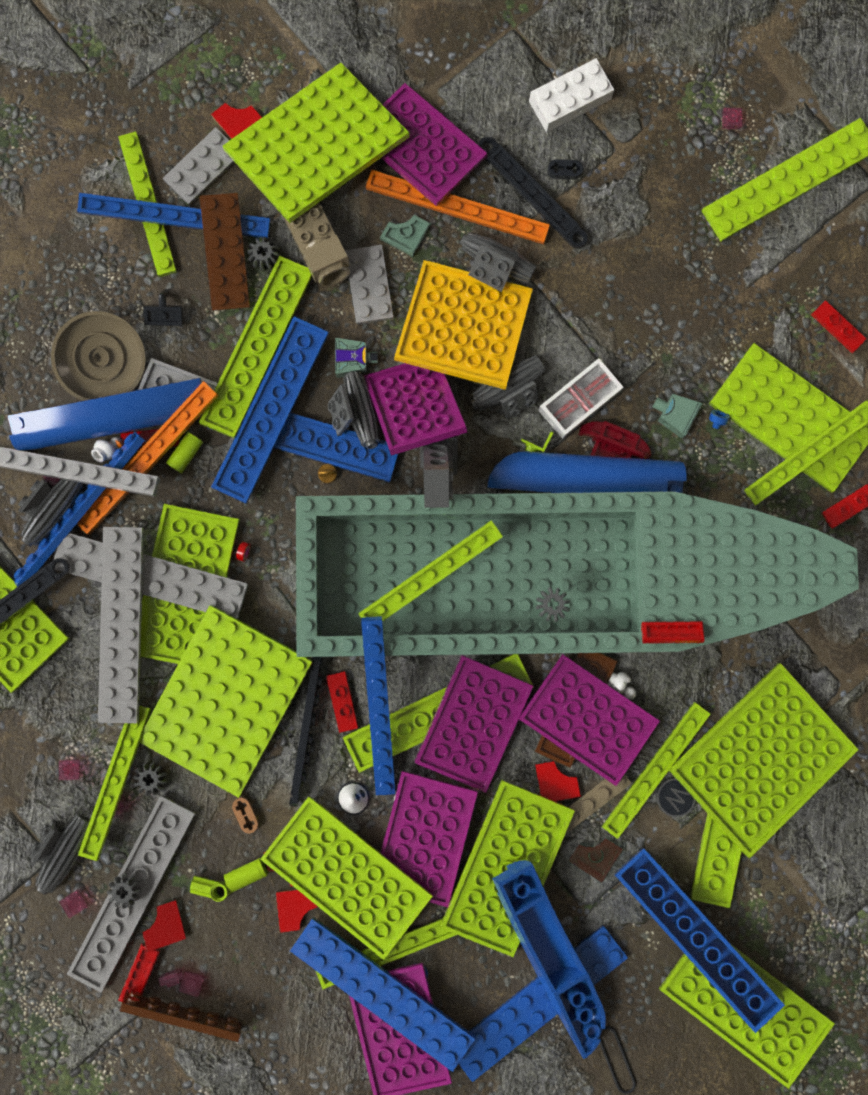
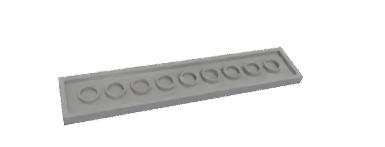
(160, 578)
(120, 625)
(148, 865)

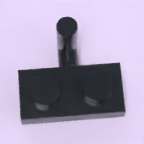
(163, 314)

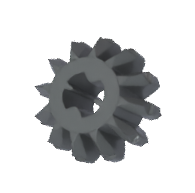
(256, 256)
(549, 610)
(155, 774)
(119, 896)

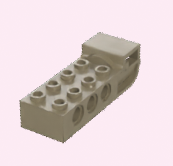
(320, 247)

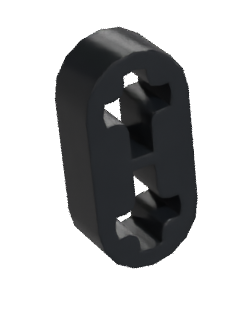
(566, 172)

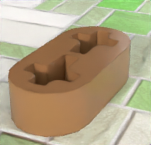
(241, 816)

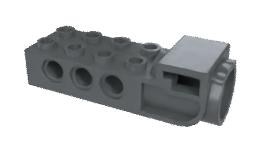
(439, 466)

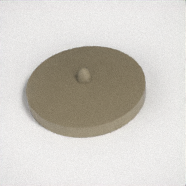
(97, 356)

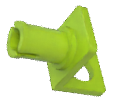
(533, 448)

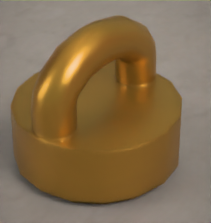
(327, 473)

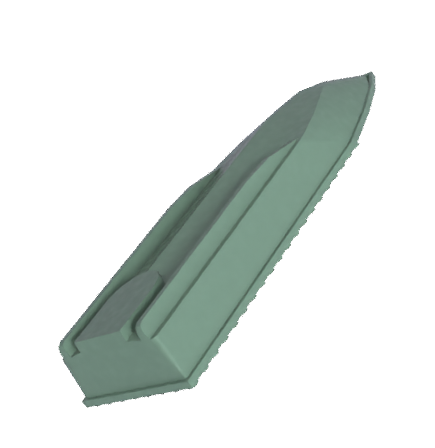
(611, 552)

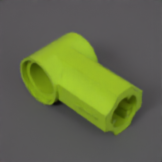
(208, 888)

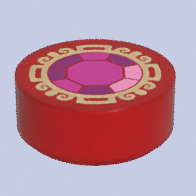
(243, 551)

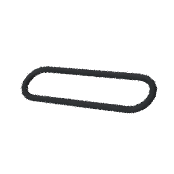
(625, 1059)

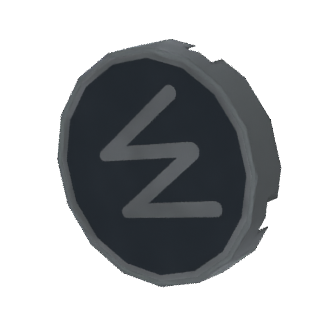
(674, 798)

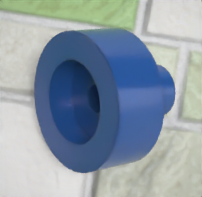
(718, 418)

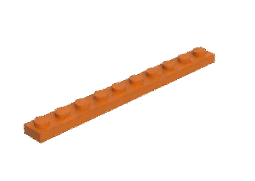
(460, 208)
(151, 453)

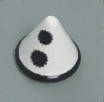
(353, 798)

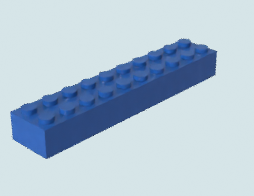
(699, 940)

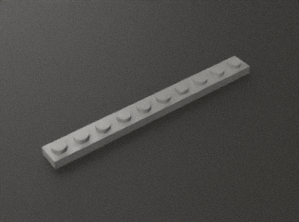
(79, 472)

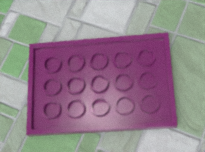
(435, 153)
(414, 407)
(589, 720)
(473, 723)
(429, 832)
(391, 1059)

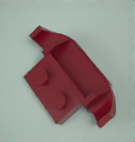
(615, 441)

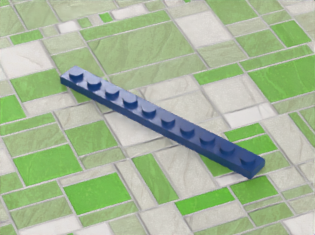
(160, 213)
(73, 515)
(378, 704)

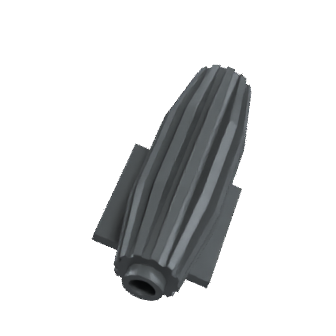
(495, 261)
(519, 392)
(354, 407)
(46, 508)
(58, 852)

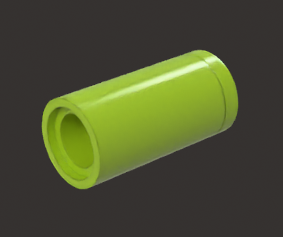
(184, 452)
(245, 875)

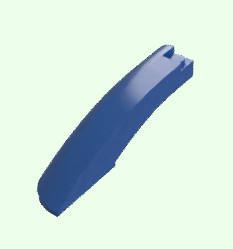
(98, 416)
(585, 473)
(552, 955)

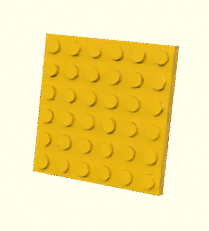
(463, 325)

